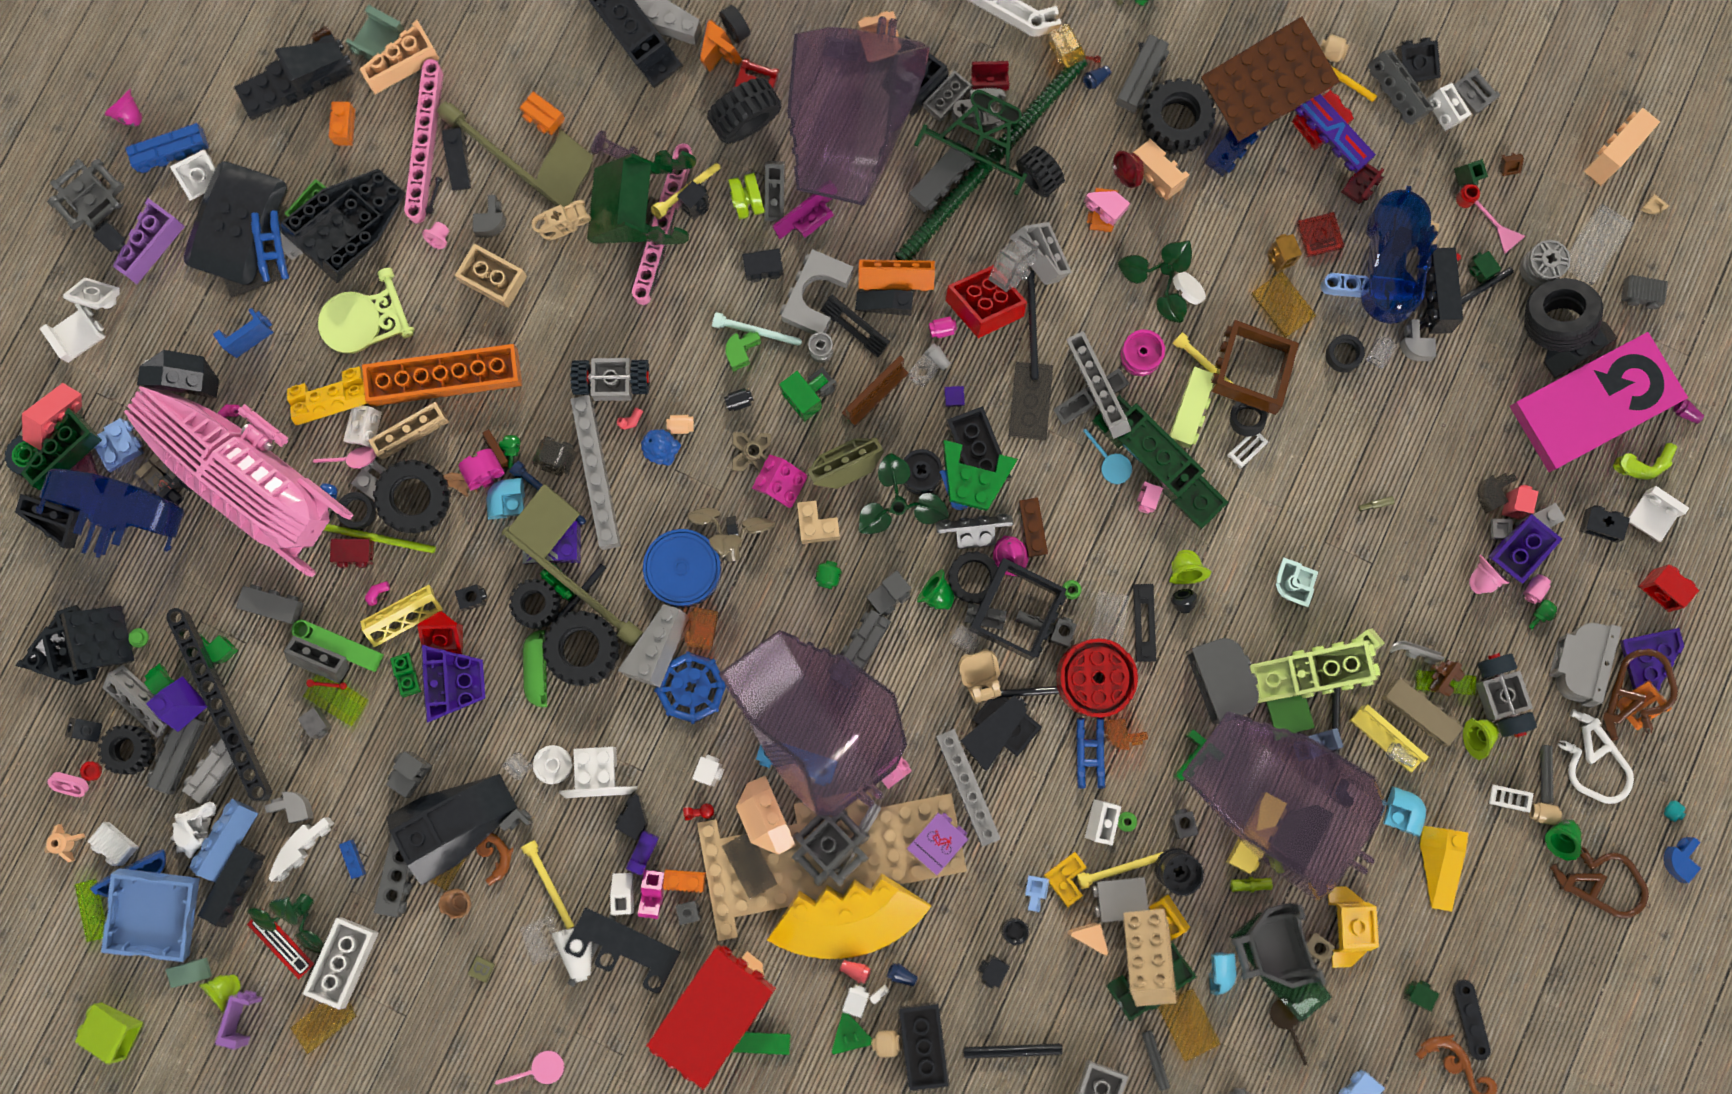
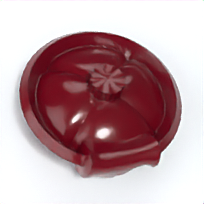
(1128, 168)

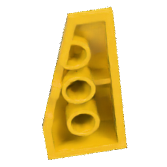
(1443, 861)

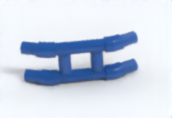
(275, 235)
(1099, 744)

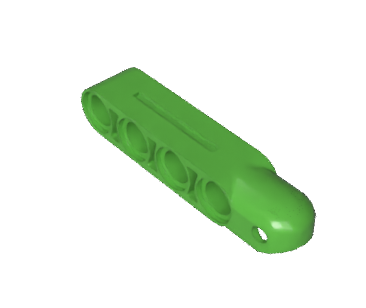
(338, 644)

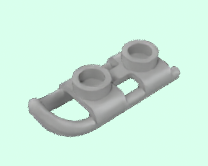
(1414, 650)

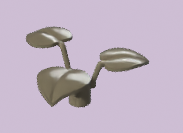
(728, 545)

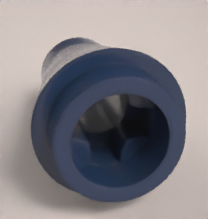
(1095, 77)
(899, 974)

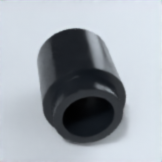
(738, 399)

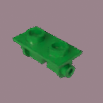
(565, 592)

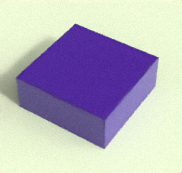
(954, 396)

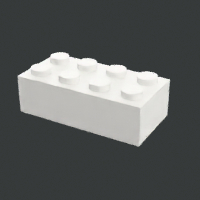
(340, 963)

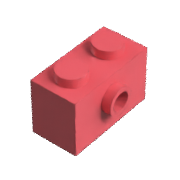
(1521, 502)

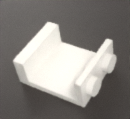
(74, 334)

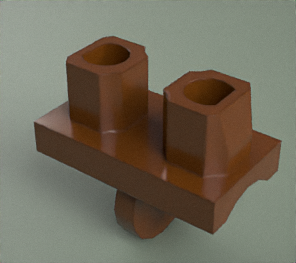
(1443, 676)

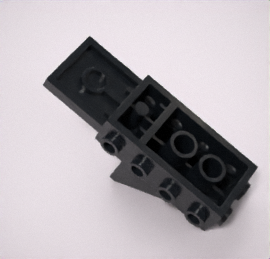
(295, 76)

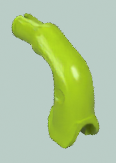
(1631, 466)

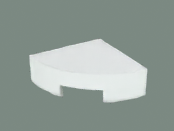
(876, 996)

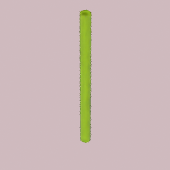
(380, 538)

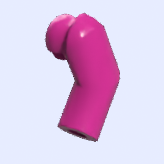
(229, 410)
(374, 591)

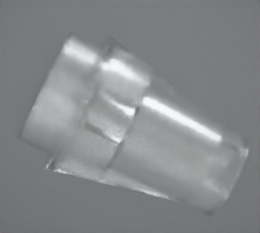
(1401, 755)

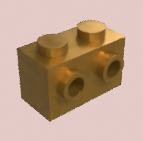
(1284, 252)

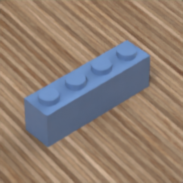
(223, 839)

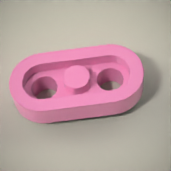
(68, 784)

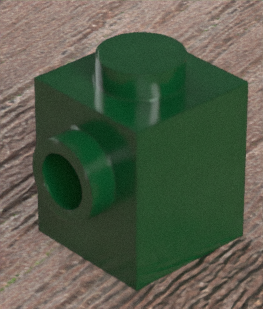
(1471, 173)
(1483, 266)
(1421, 995)

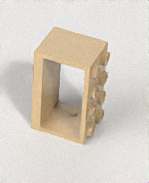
(1149, 957)

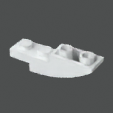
(293, 852)

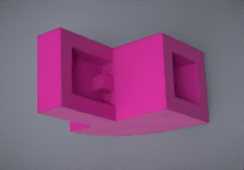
(652, 894)

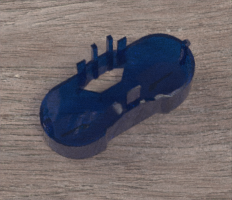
(1394, 229)
(110, 506)

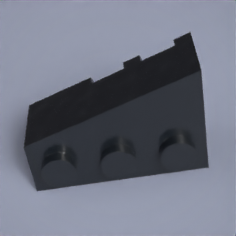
(55, 521)

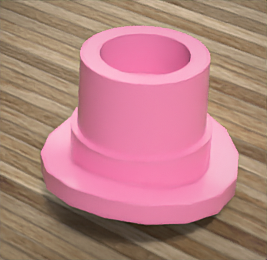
(436, 235)

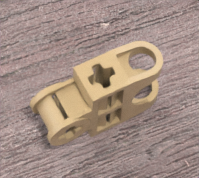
(567, 217)

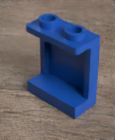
(246, 336)

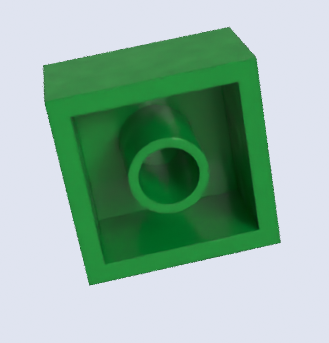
(802, 394)

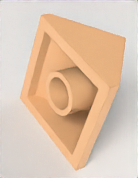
(1091, 936)

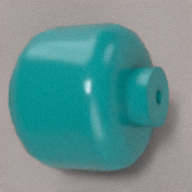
(1674, 811)

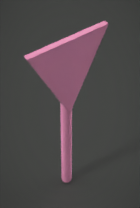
(1507, 237)

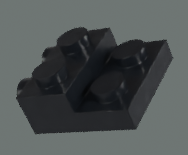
(1420, 58)

